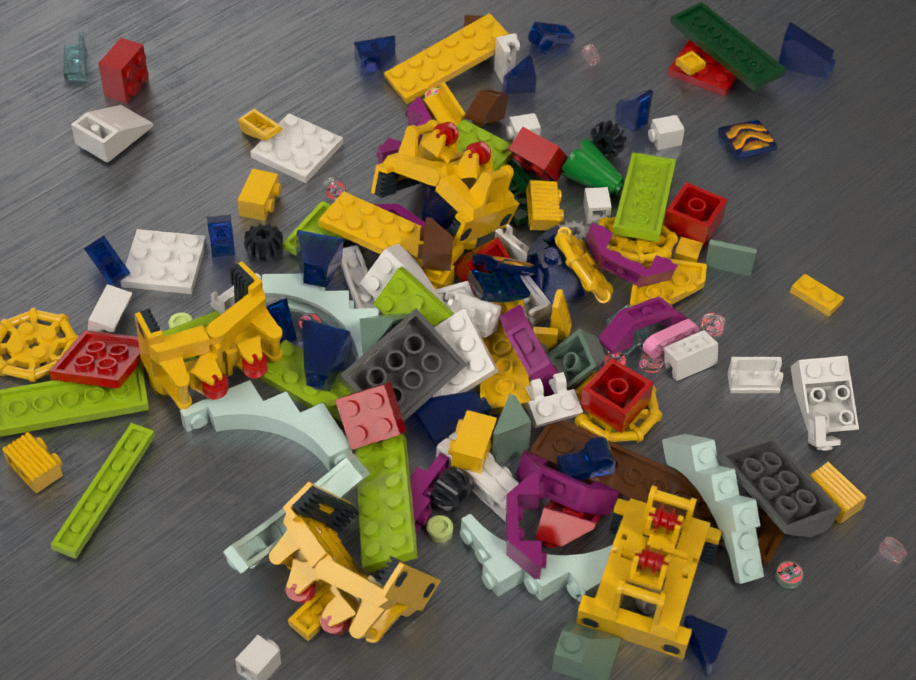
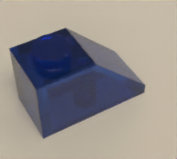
(374, 53)
(634, 110)
(107, 261)

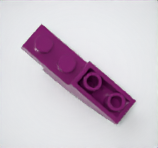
(421, 485)

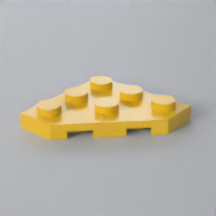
(685, 281)

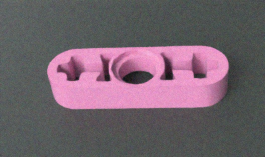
(654, 344)

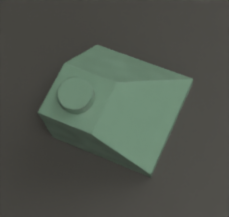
(577, 357)
(585, 652)

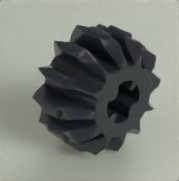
(608, 138)
(263, 241)
(452, 489)

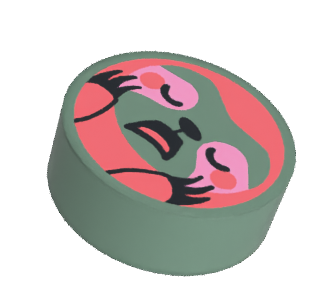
(789, 575)

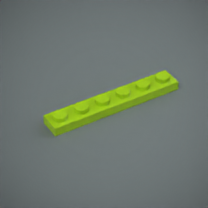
(102, 491)

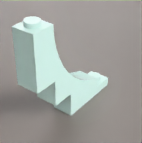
(246, 410)

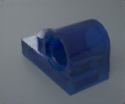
(545, 36)
(221, 235)
(591, 462)

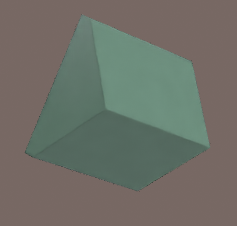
(730, 257)
(377, 327)
(511, 432)

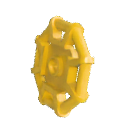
(635, 248)
(584, 265)
(33, 333)
(633, 433)

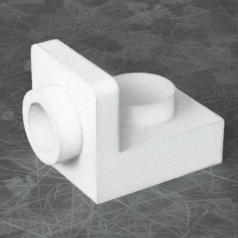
(817, 431)

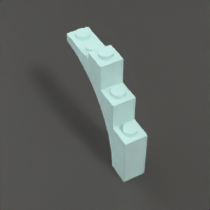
(331, 306)
(718, 486)
(258, 544)
(500, 573)

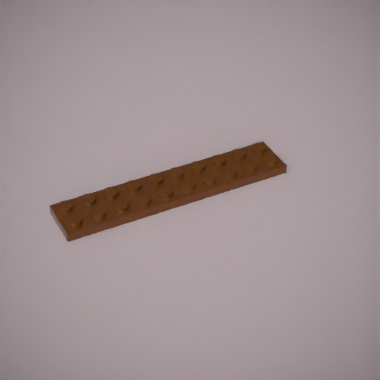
(637, 474)

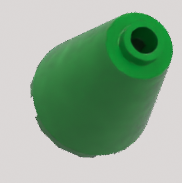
(592, 169)

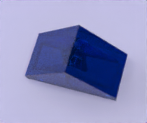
(521, 78)
(281, 314)
(705, 641)

